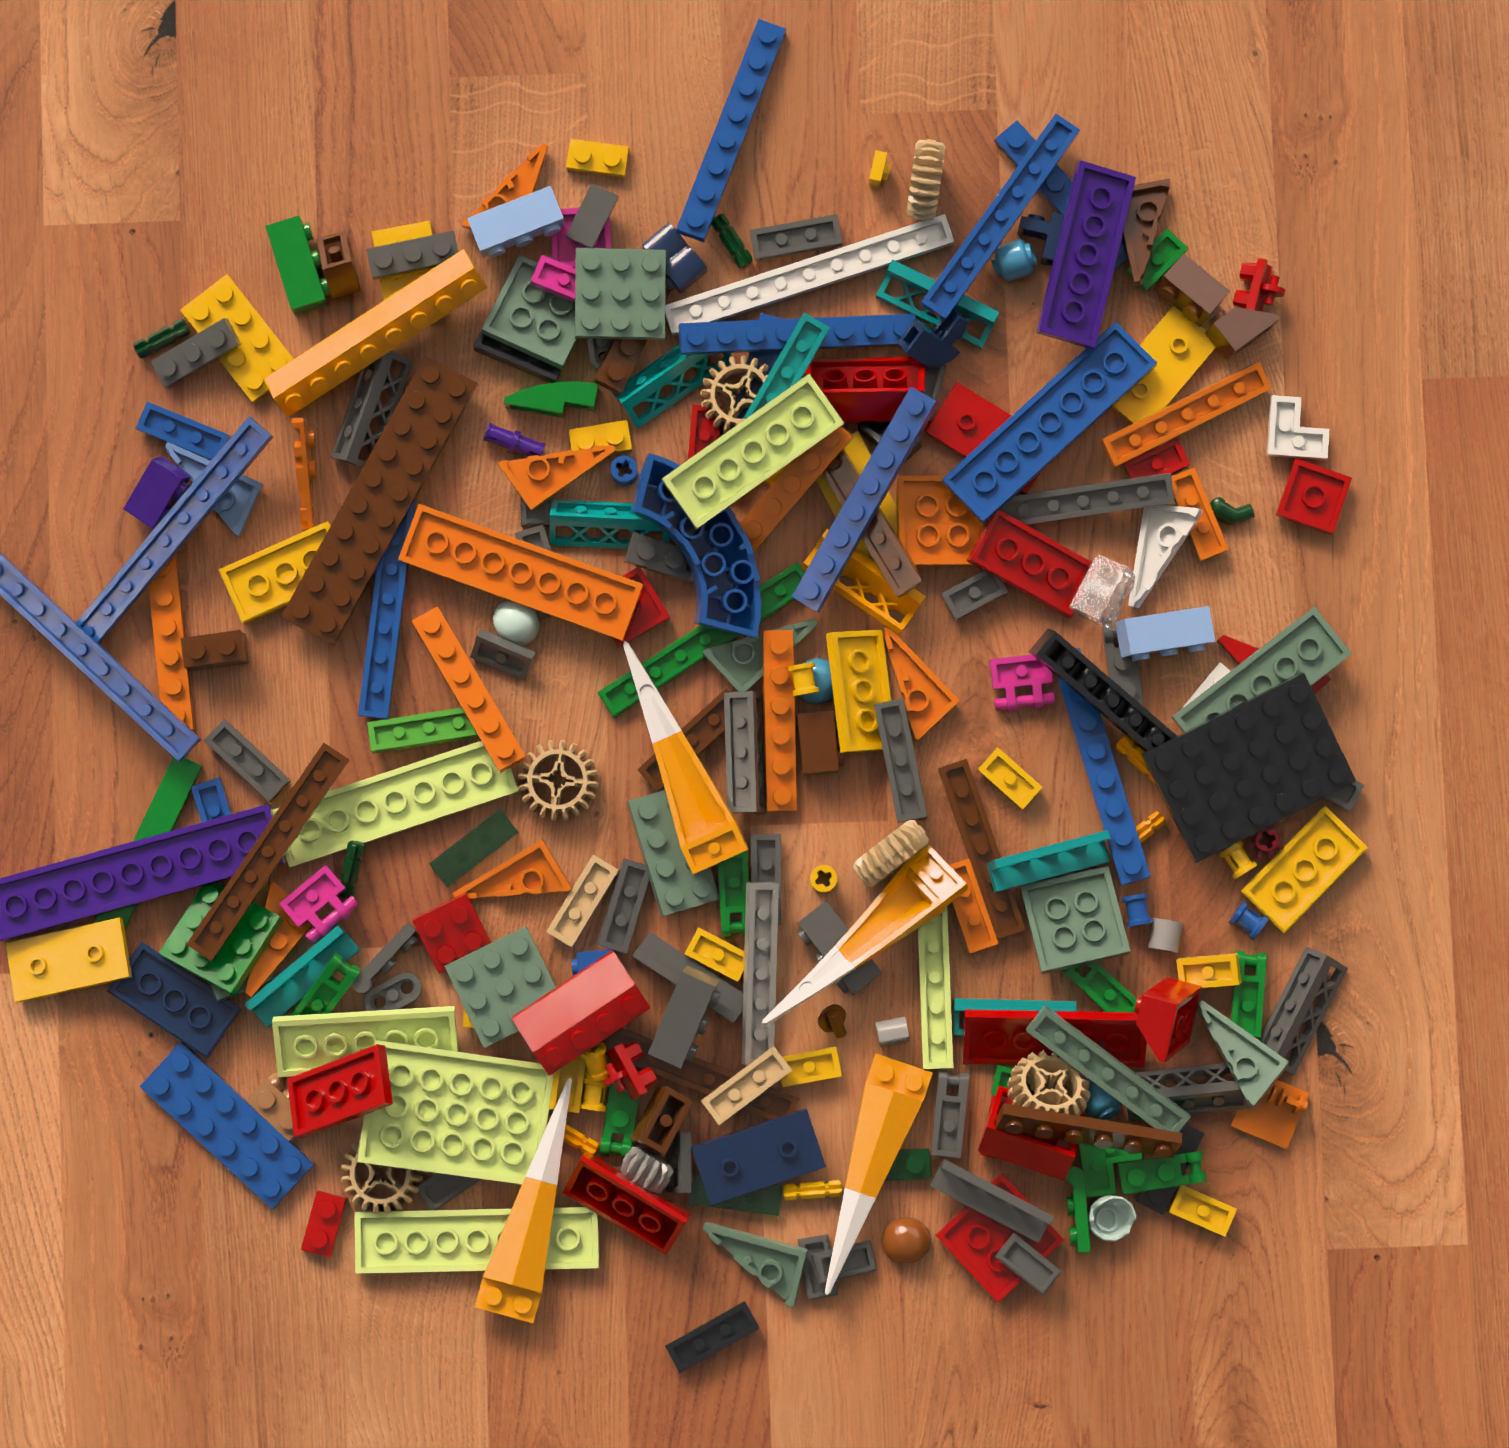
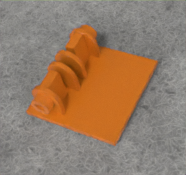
(1275, 1114)

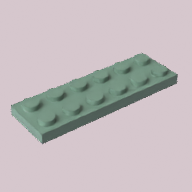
(1302, 647)

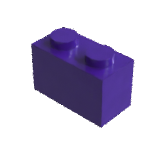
(157, 491)

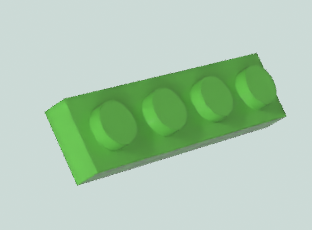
(419, 730)

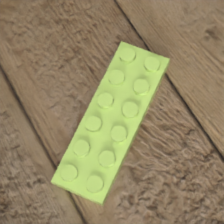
(752, 451)
(318, 1039)

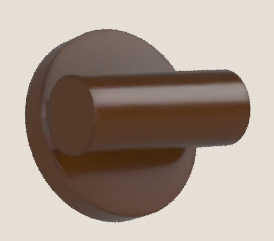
(832, 1020)

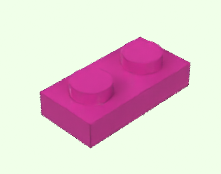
(555, 278)

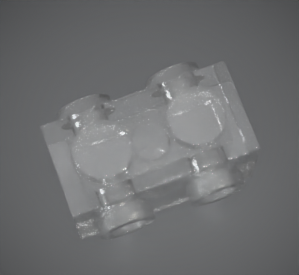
(1103, 591)

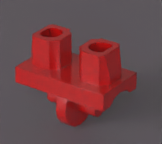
(1261, 287)
(623, 1072)

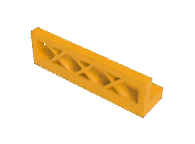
(869, 578)

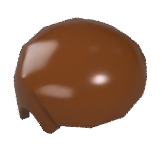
(906, 1240)

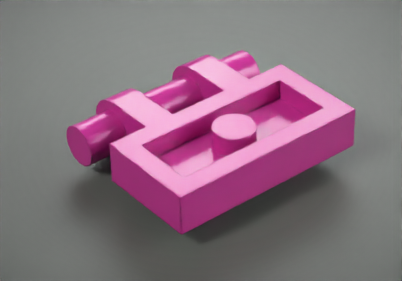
(1020, 672)
(312, 897)

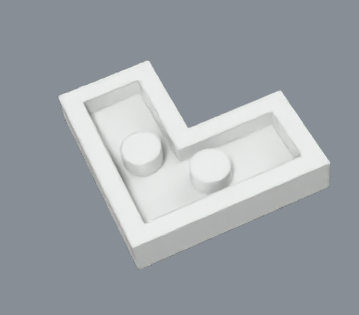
(1286, 435)

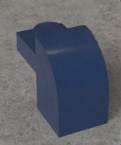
(1037, 227)
(934, 345)

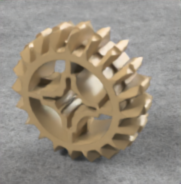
(925, 179)
(728, 389)
(560, 755)
(890, 853)
(1045, 1074)
(392, 1183)

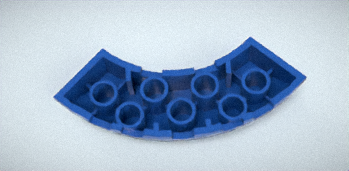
(716, 553)

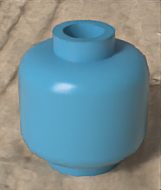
(1014, 260)
(1101, 1104)

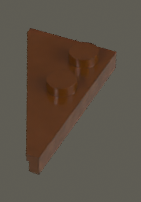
(1142, 225)

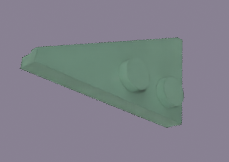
(742, 659)
(1248, 1059)
(774, 1262)

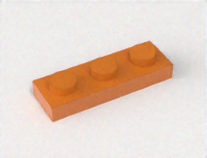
(1206, 533)
(972, 911)

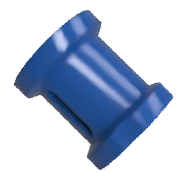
(621, 462)
(1137, 910)
(1248, 920)

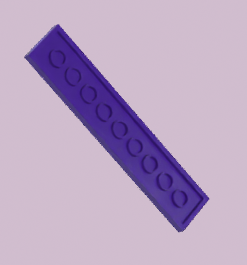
(128, 873)

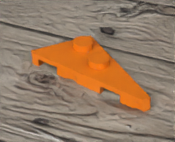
(516, 184)
(305, 470)
(545, 476)
(923, 692)
(525, 873)
(281, 944)

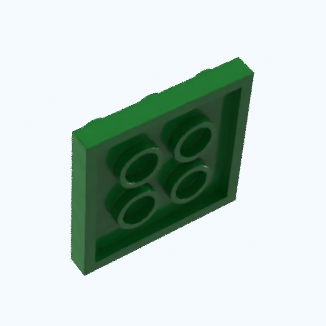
(238, 953)

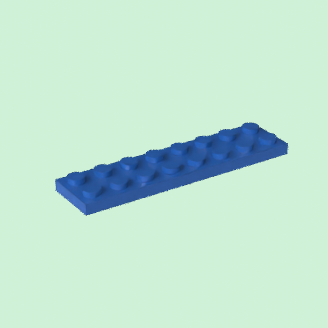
(1049, 423)

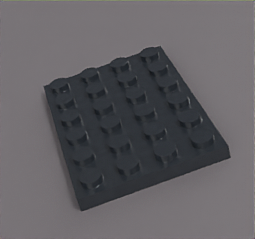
(1248, 767)

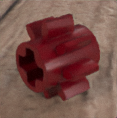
(1272, 845)

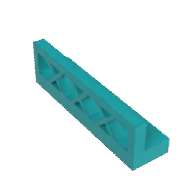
(921, 285)
(792, 361)
(660, 373)
(602, 515)
(1048, 861)
(296, 980)
(961, 1004)

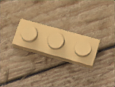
(582, 901)
(746, 1085)

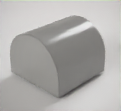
(1165, 935)
(892, 1032)

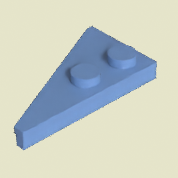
(236, 504)

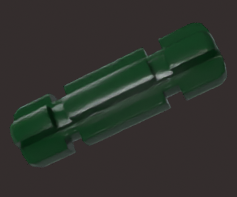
(731, 241)
(161, 338)
(351, 867)

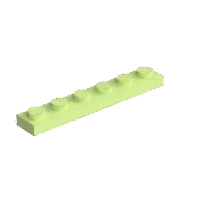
(935, 993)

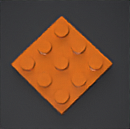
(934, 522)

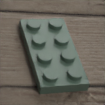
(667, 867)

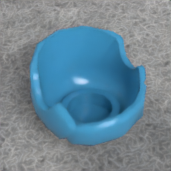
(822, 680)

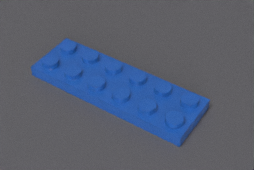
(227, 1125)

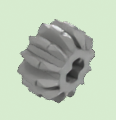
(646, 1170)

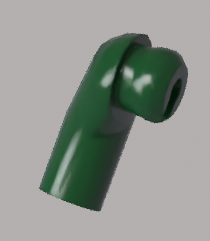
(1229, 514)

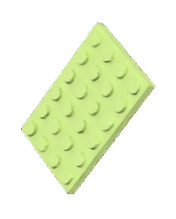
(458, 1114)

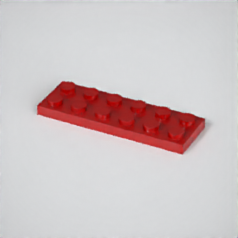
(1002, 1038)

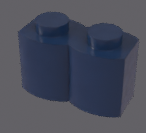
(682, 262)

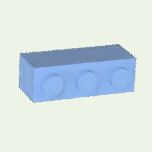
(516, 222)
(1165, 633)

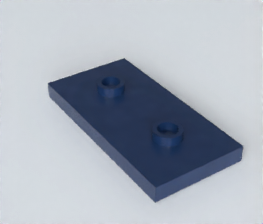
(175, 1001)
(758, 1156)

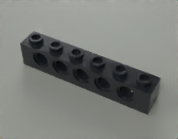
(1100, 691)

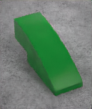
(554, 397)

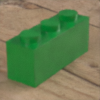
(298, 264)

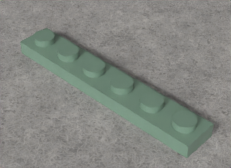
(1106, 1071)

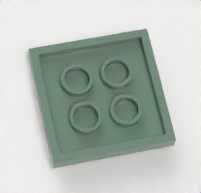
(620, 294)
(532, 318)
(1075, 920)
(500, 983)

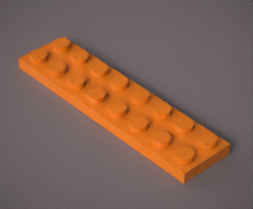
(521, 572)

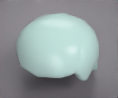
(516, 622)
(1111, 1217)

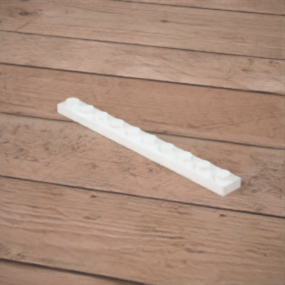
(811, 273)

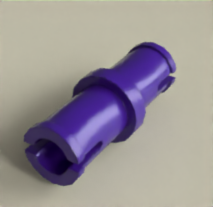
(513, 441)

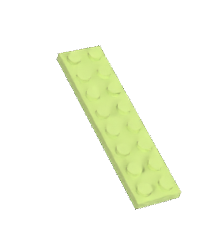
(401, 801)
(464, 1240)

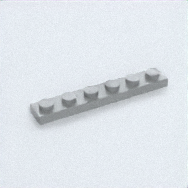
(759, 968)

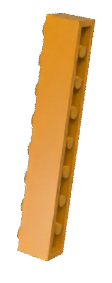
(375, 333)

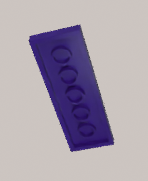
(1086, 255)

